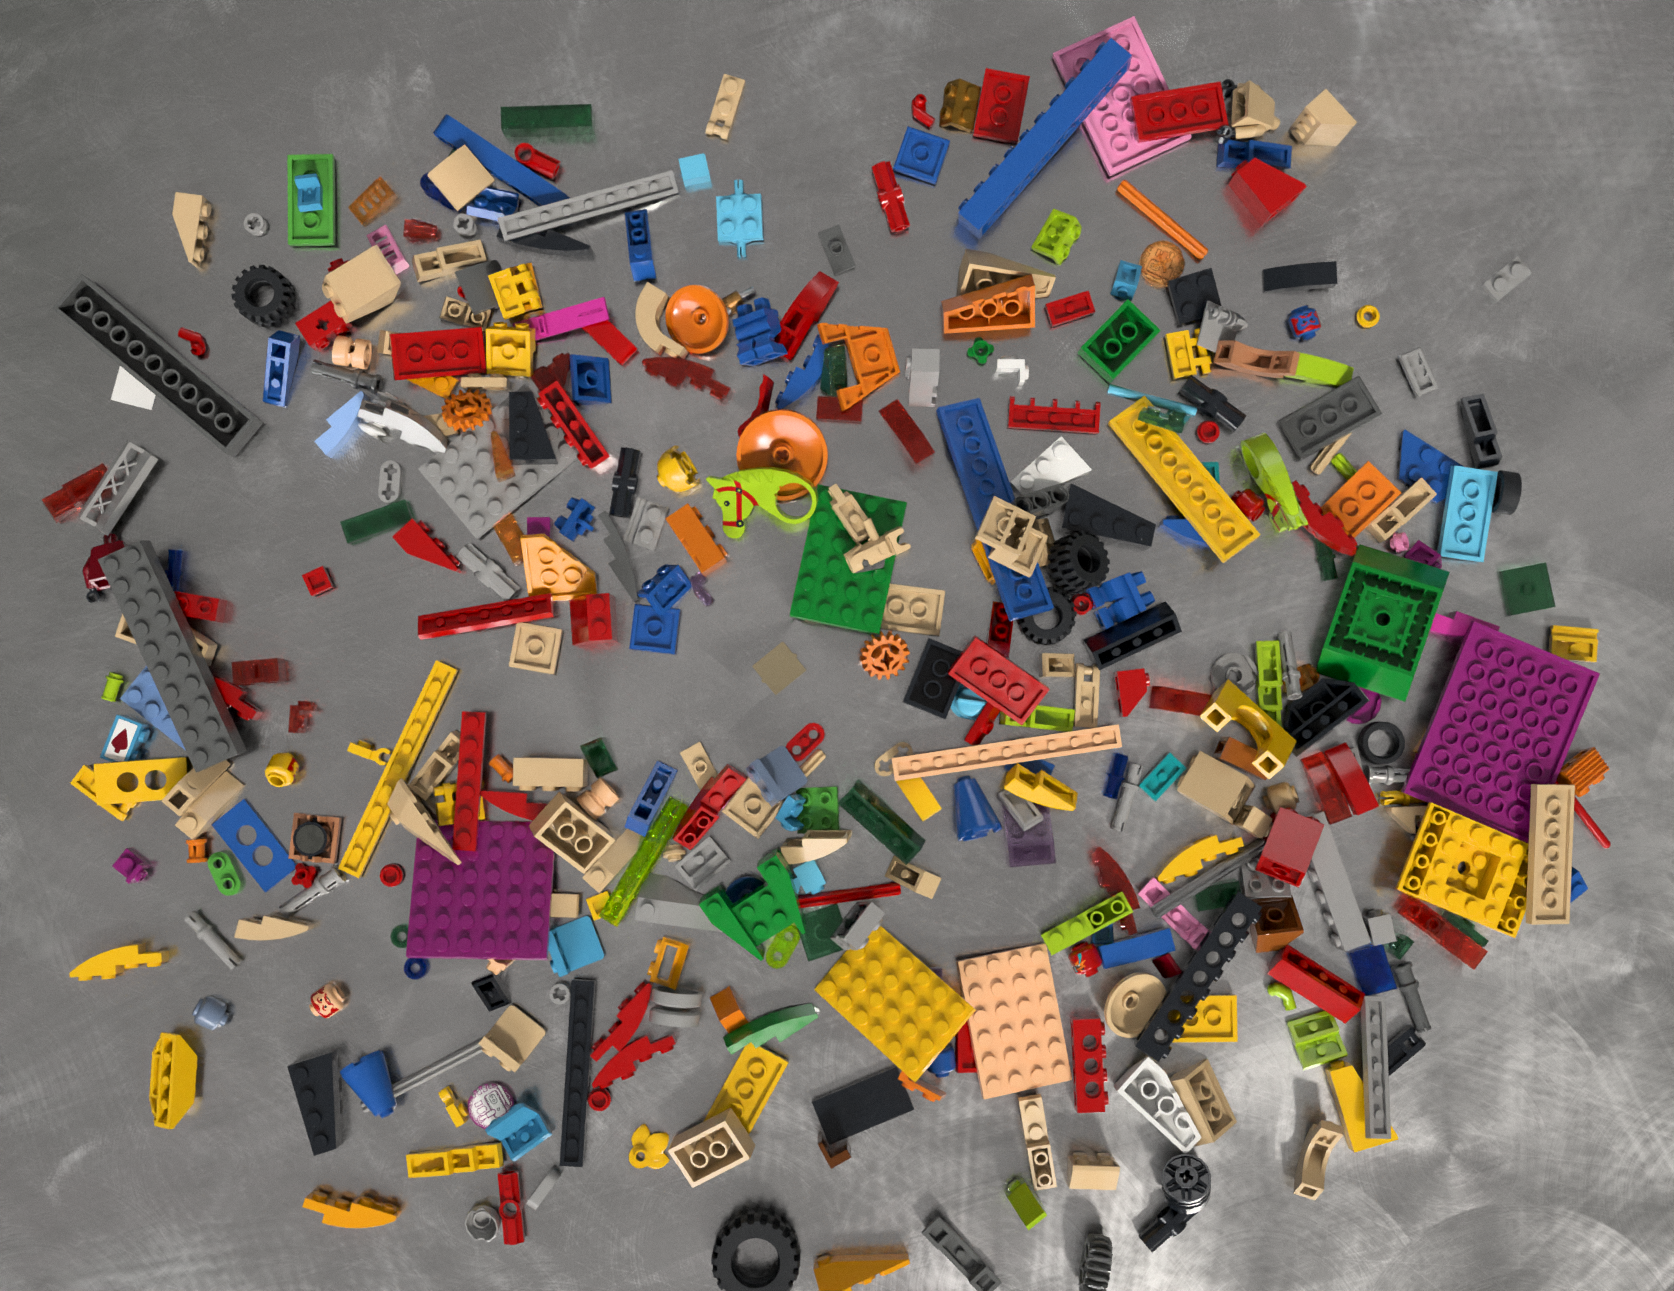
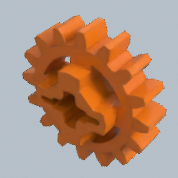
(466, 410)
(875, 653)

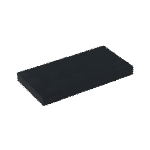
(862, 1105)

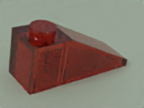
(907, 433)

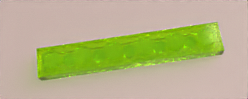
(643, 861)

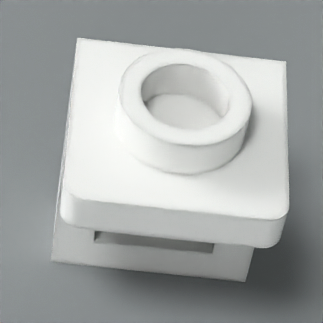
(1010, 364)

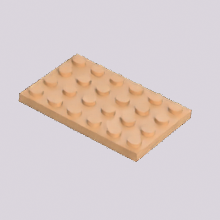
(1015, 1022)

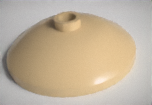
(1133, 1003)

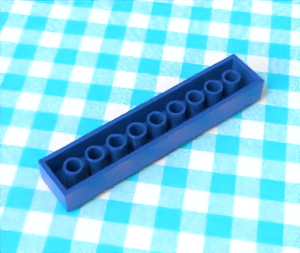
(1044, 138)

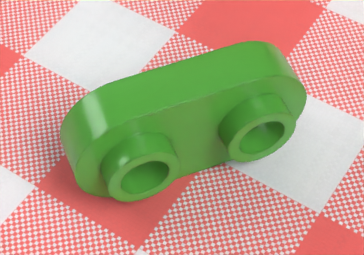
(226, 872)

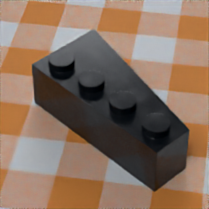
(1104, 519)
(319, 1099)

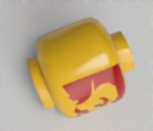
(281, 769)

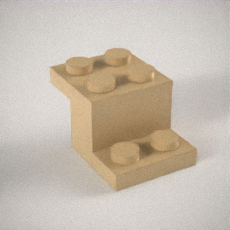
(1011, 536)

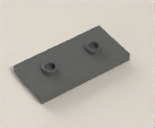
(1330, 418)

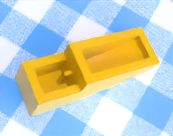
(1040, 788)

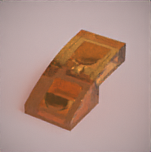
(510, 534)

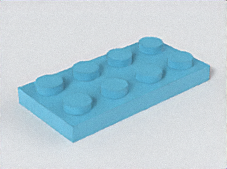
(1467, 513)

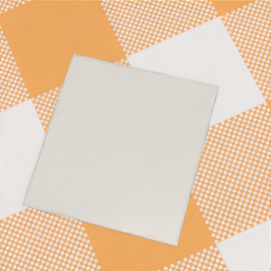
(131, 391)

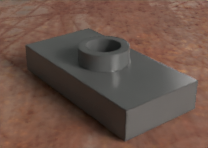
(836, 250)

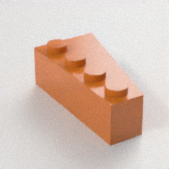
(992, 308)

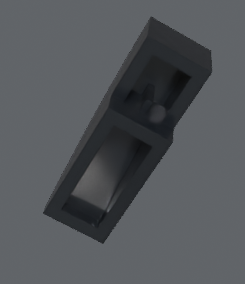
(1300, 277)
(1480, 431)

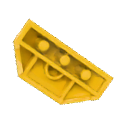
(172, 1080)

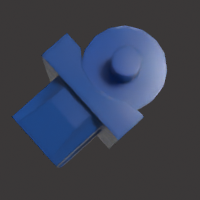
(578, 519)

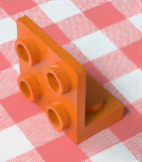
(929, 1091)

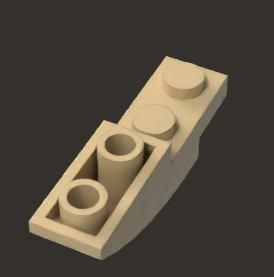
(1037, 1142)

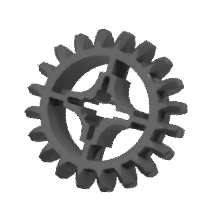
(1095, 1263)

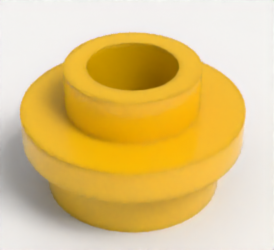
(1372, 311)

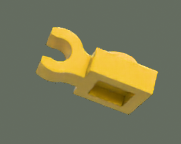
(364, 750)

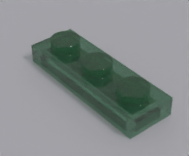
(376, 521)

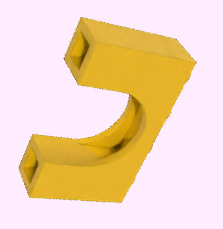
(1272, 740)

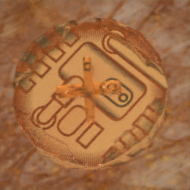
(1161, 263)

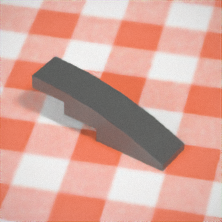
(622, 564)

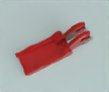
(765, 392)

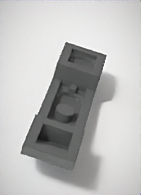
(961, 1255)

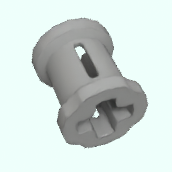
(467, 233)

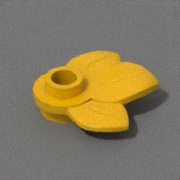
(651, 1146)

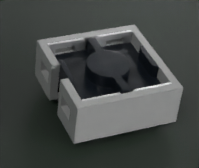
(858, 925)

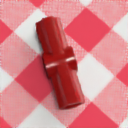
(890, 196)
(511, 1221)

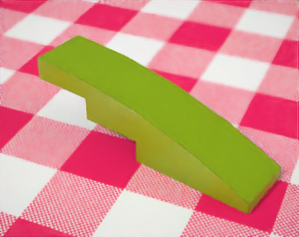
(1269, 678)

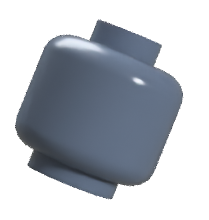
(210, 1012)

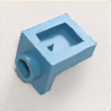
(1126, 280)
(790, 809)

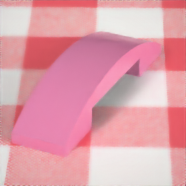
(1179, 918)

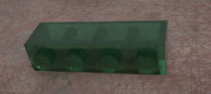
(548, 120)
(882, 822)

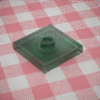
(1527, 589)
(819, 929)

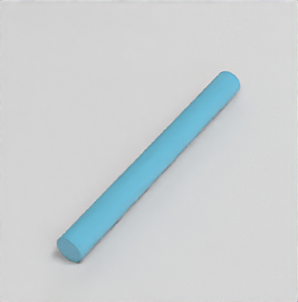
(1157, 401)

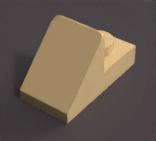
(1406, 815)

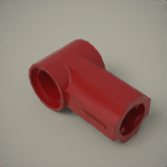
(538, 161)

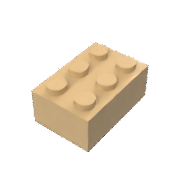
(550, 773)
(571, 833)
(711, 1147)

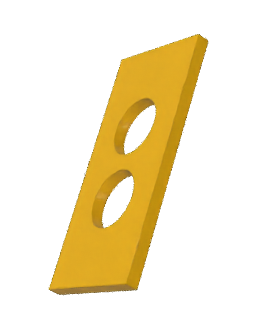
(107, 773)

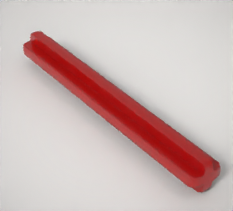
(849, 895)

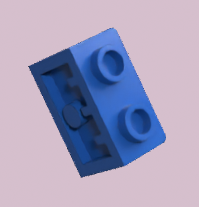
(493, 204)
(665, 588)

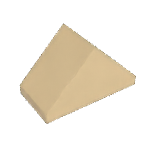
(1056, 665)

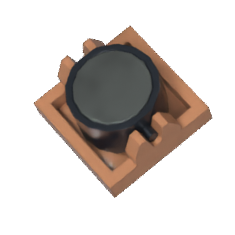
(315, 838)

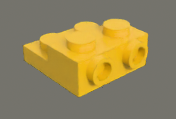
(510, 349)

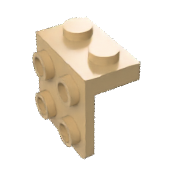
(512, 1038)

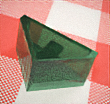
(599, 757)

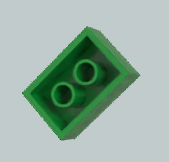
(1118, 341)

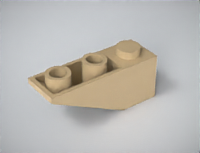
(190, 217)
(192, 787)

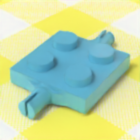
(739, 218)

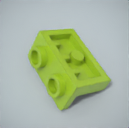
(1057, 236)

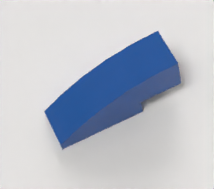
(1236, 152)
(1136, 948)

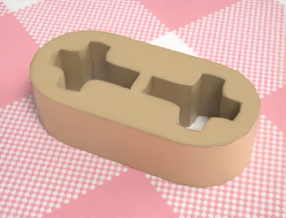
(888, 755)

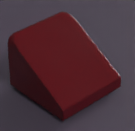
(1166, 965)

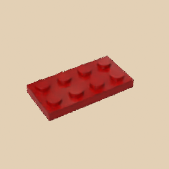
(1179, 112)
(437, 353)
(998, 680)

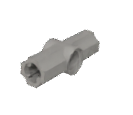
(488, 572)

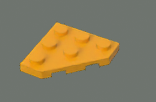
(554, 569)

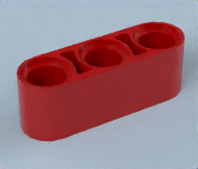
(611, 340)

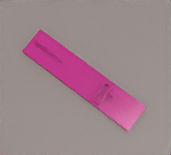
(568, 318)

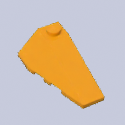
(844, 1271)

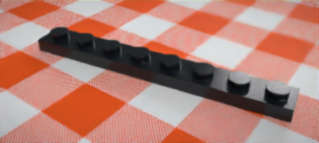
(577, 1073)

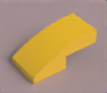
(919, 797)

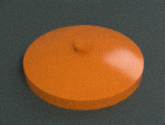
(787, 442)

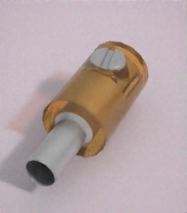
(735, 299)

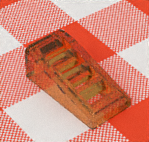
(367, 195)
(502, 463)

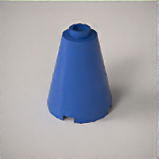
(973, 811)
(371, 1083)

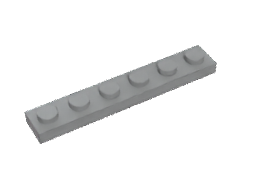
(1375, 1068)

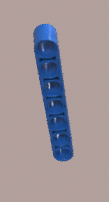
(499, 163)

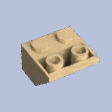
(1092, 1172)

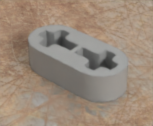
(384, 481)
(543, 1189)

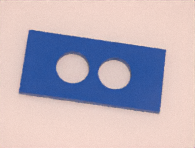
(228, 828)

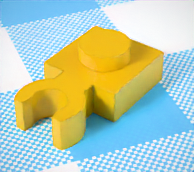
(597, 903)
(456, 1110)

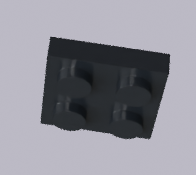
(1191, 294)

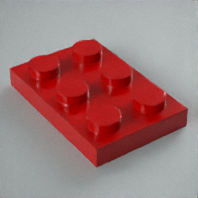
(1001, 106)

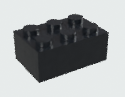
(931, 685)

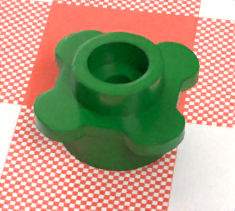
(978, 344)

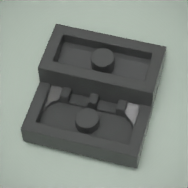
(477, 286)

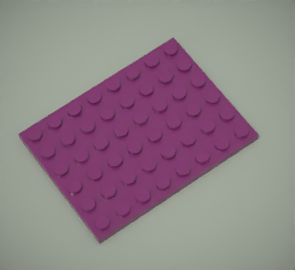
(1499, 729)

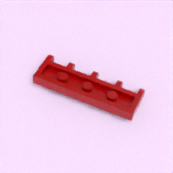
(1054, 417)

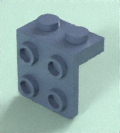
(776, 775)

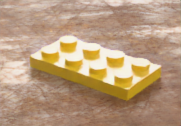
(749, 1085)

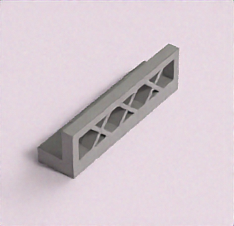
(125, 488)

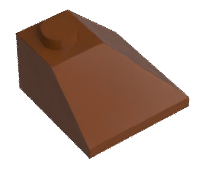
(1277, 924)

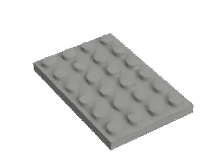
(468, 477)

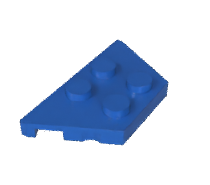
(1422, 460)

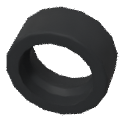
(1507, 492)
(1399, 742)

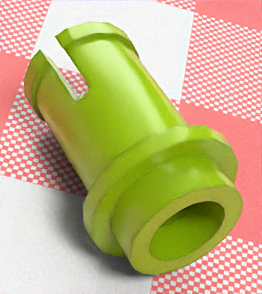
(112, 686)

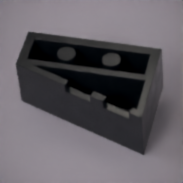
(527, 432)

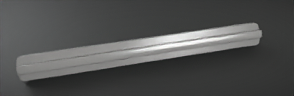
(434, 1069)

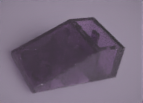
(1032, 846)

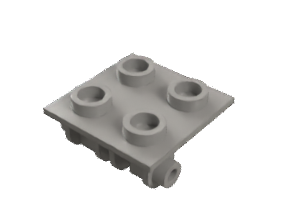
(1219, 325)
(1261, 885)

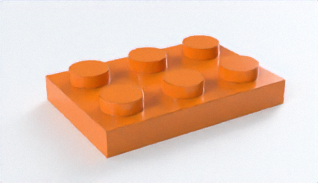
(1361, 499)

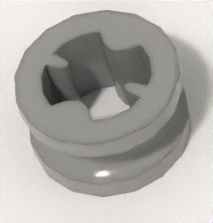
(257, 230)
(558, 1000)

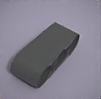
(1042, 500)

